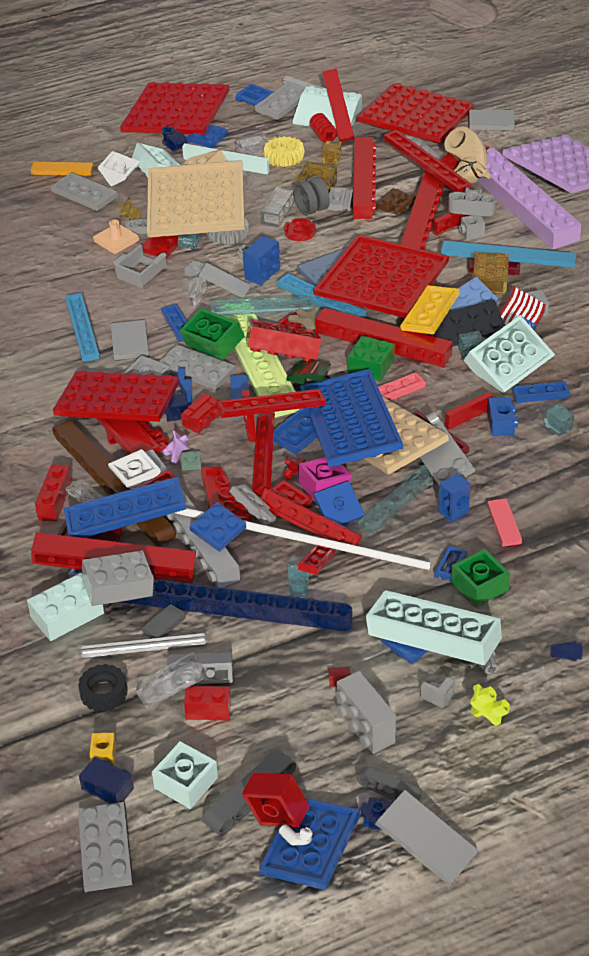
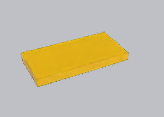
(430, 309)

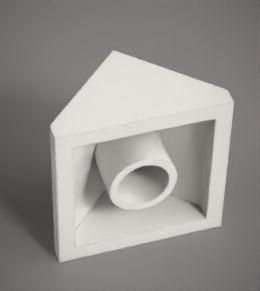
(117, 167)
(135, 469)

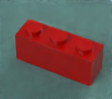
(53, 493)

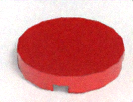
(299, 230)

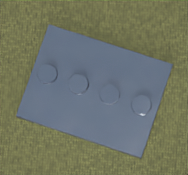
(316, 269)

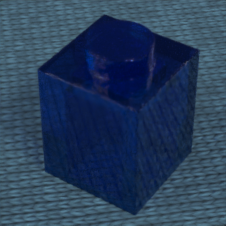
(175, 407)

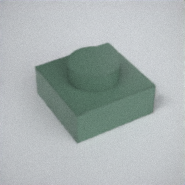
(191, 460)

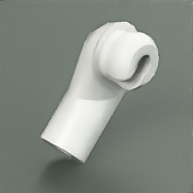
(293, 838)

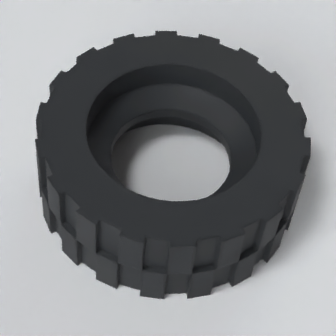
(99, 674)

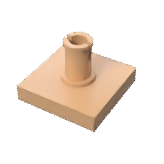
(116, 237)

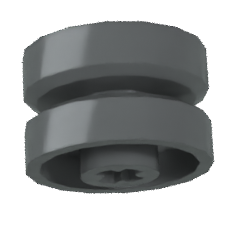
(311, 195)

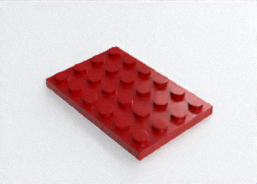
(116, 396)

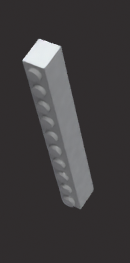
(220, 566)

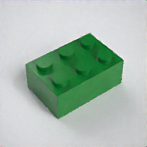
(212, 333)

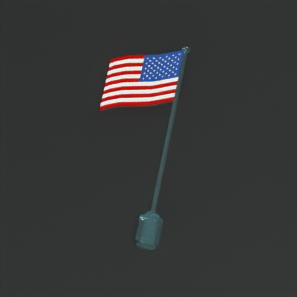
(528, 307)

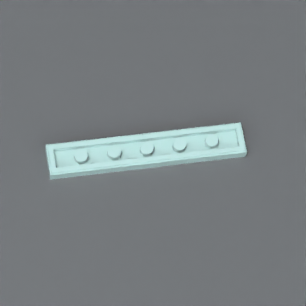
(250, 163)

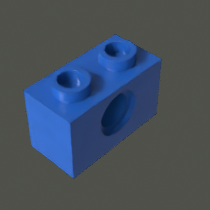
(501, 416)
(454, 497)

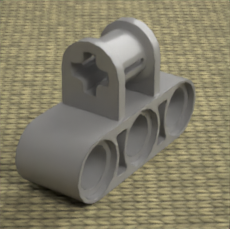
(471, 203)

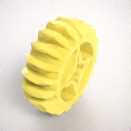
(284, 151)

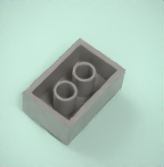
(117, 578)
(366, 712)

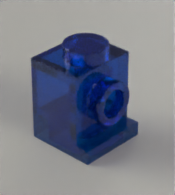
(373, 811)

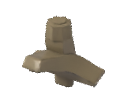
(304, 317)

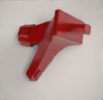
(293, 467)

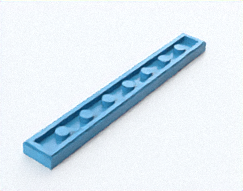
(521, 255)

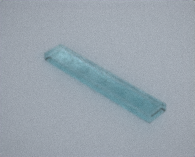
(261, 305)
(396, 501)

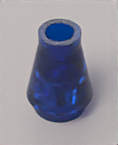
(568, 650)

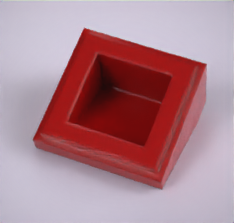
(337, 674)

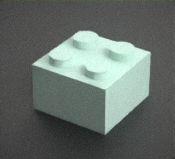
(185, 775)

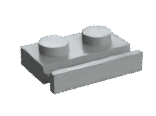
(340, 199)

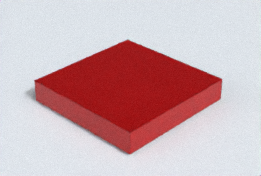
(249, 421)

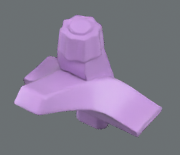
(176, 447)

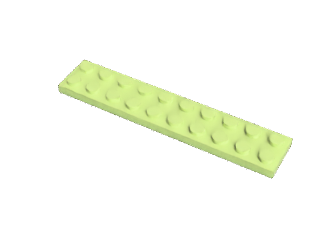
(263, 369)

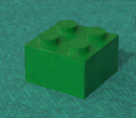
(371, 355)
(480, 577)

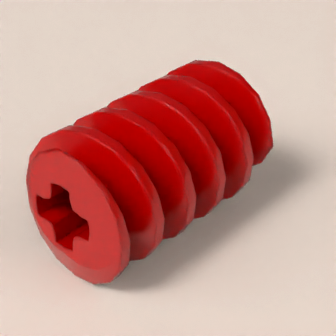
(323, 127)

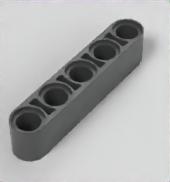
(232, 806)

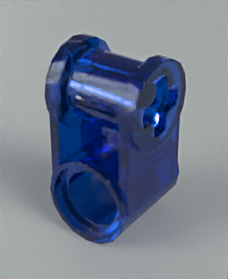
(172, 138)

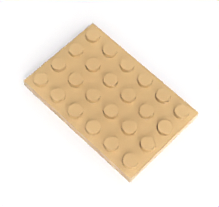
(417, 440)

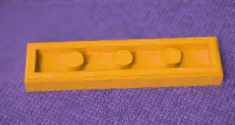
(62, 168)

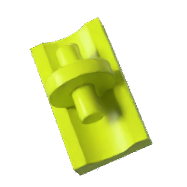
(485, 704)

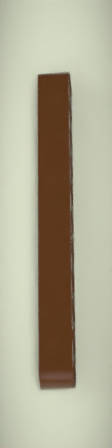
(96, 465)

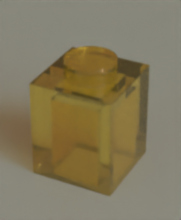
(331, 153)

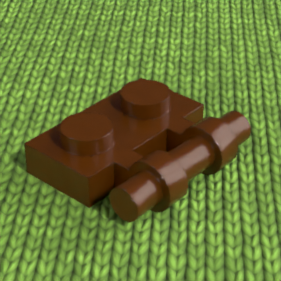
(396, 201)

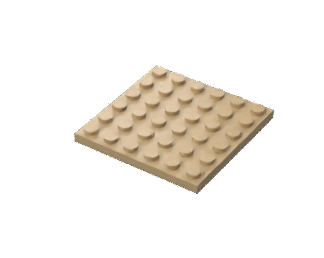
(195, 199)

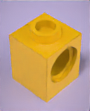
(103, 747)

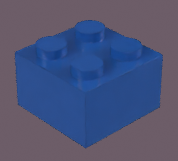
(261, 260)

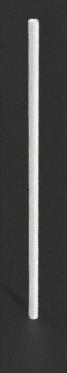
(323, 542)

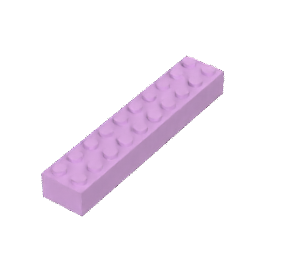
(529, 202)

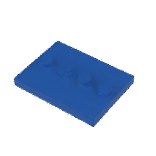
(316, 861)

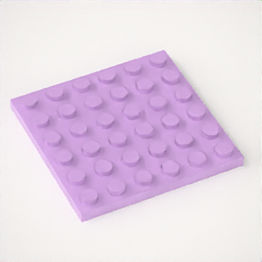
(556, 160)

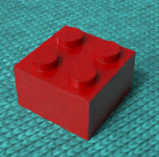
(275, 799)

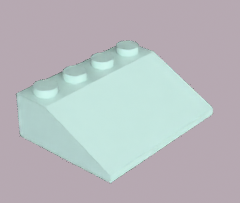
(316, 100)
(509, 355)

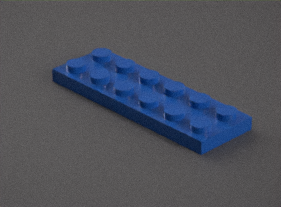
(124, 508)

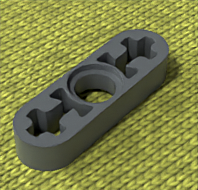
(385, 784)

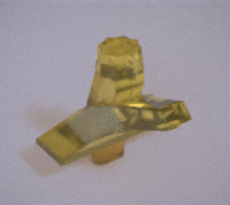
(129, 211)

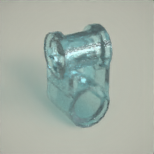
(189, 240)
(298, 581)

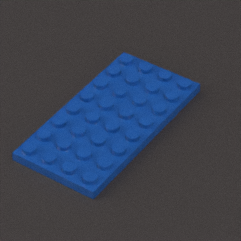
(353, 420)

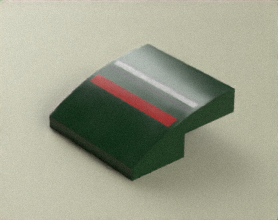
(309, 370)

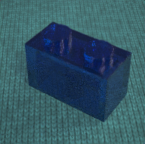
(106, 781)

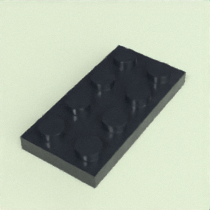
(478, 317)

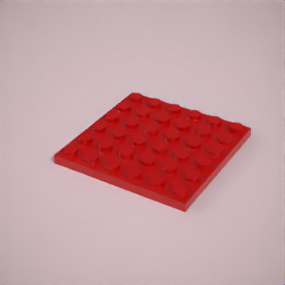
(178, 105)
(416, 112)
(381, 275)

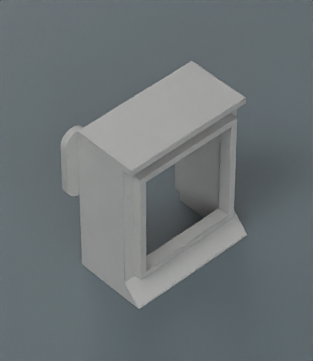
(126, 262)

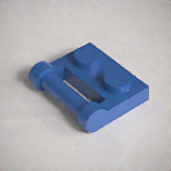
(252, 91)

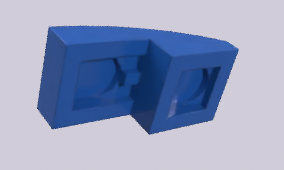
(185, 385)

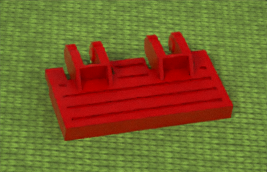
(135, 435)

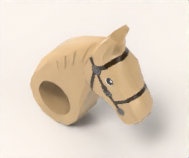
(470, 153)

